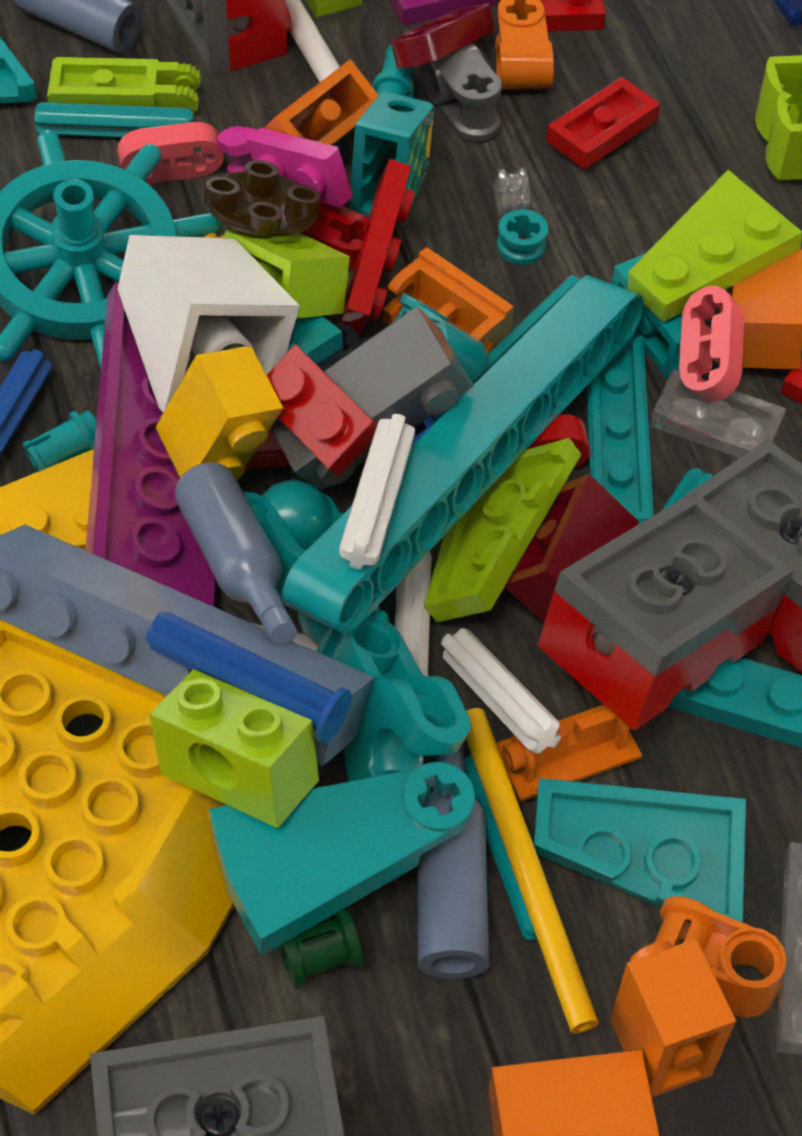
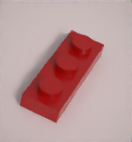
(378, 247)

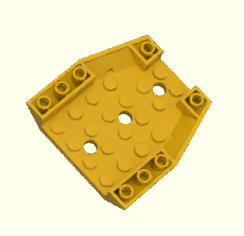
(117, 871)

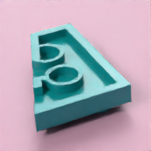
(646, 841)

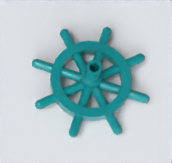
(76, 240)

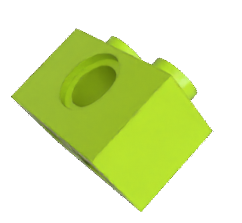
(304, 268)
(235, 747)

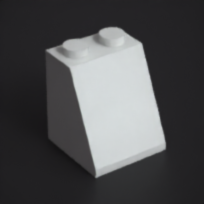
(198, 300)

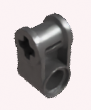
(465, 92)

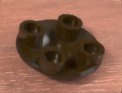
(261, 201)

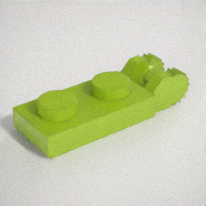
(124, 82)

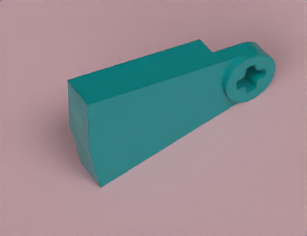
(333, 847)

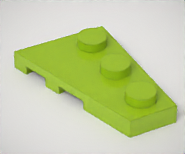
(713, 244)
(496, 531)

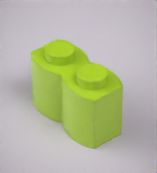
(780, 116)

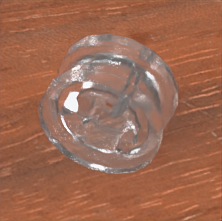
(511, 191)

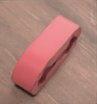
(176, 149)
(719, 343)

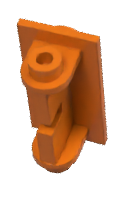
(588, 746)

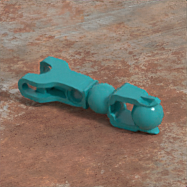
(403, 703)

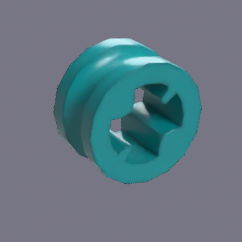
(522, 250)

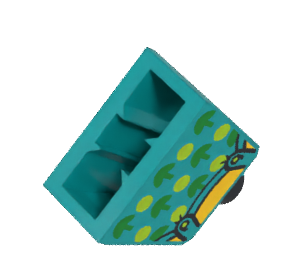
(394, 130)

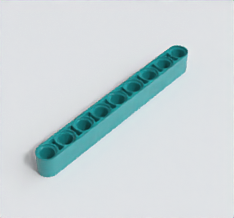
(470, 450)

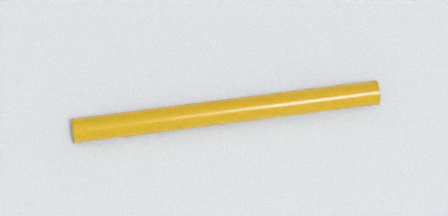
(530, 876)

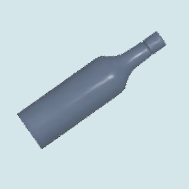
(104, 22)
(235, 544)
(454, 895)

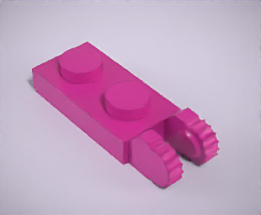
(295, 157)

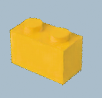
(219, 411)

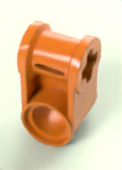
(523, 46)
(727, 945)

